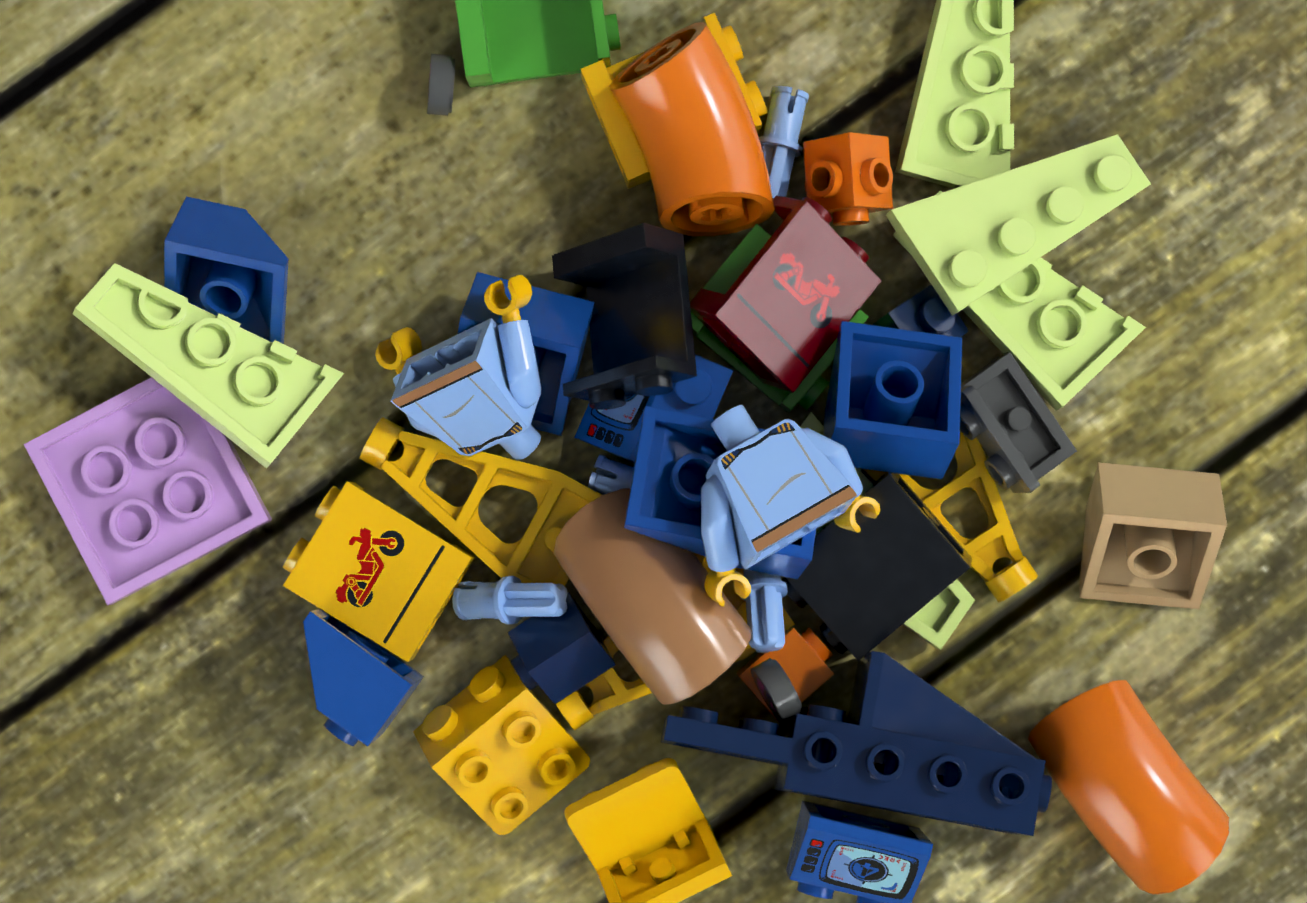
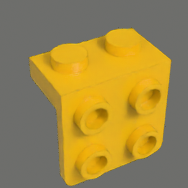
(500, 748)
(648, 837)

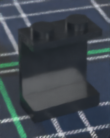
(638, 315)

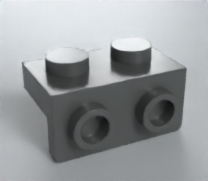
(1012, 425)

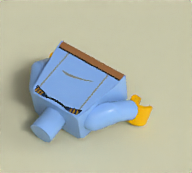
(474, 385)
(771, 494)

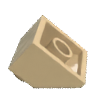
(1151, 535)

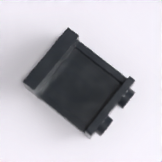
(882, 575)

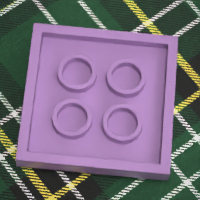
(145, 487)

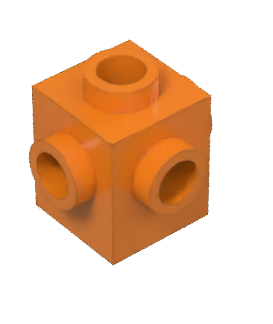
(849, 176)

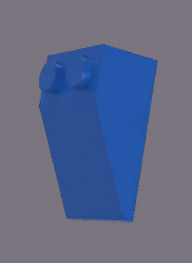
(667, 487)

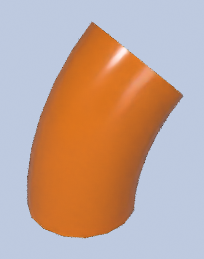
(696, 136)
(1131, 787)

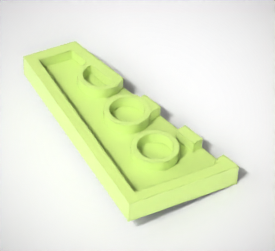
(962, 96)
(1003, 223)
(1051, 329)
(230, 377)

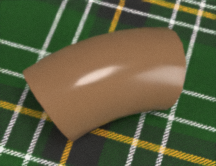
(650, 600)

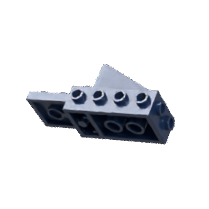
(905, 729)

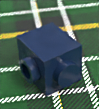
(559, 652)

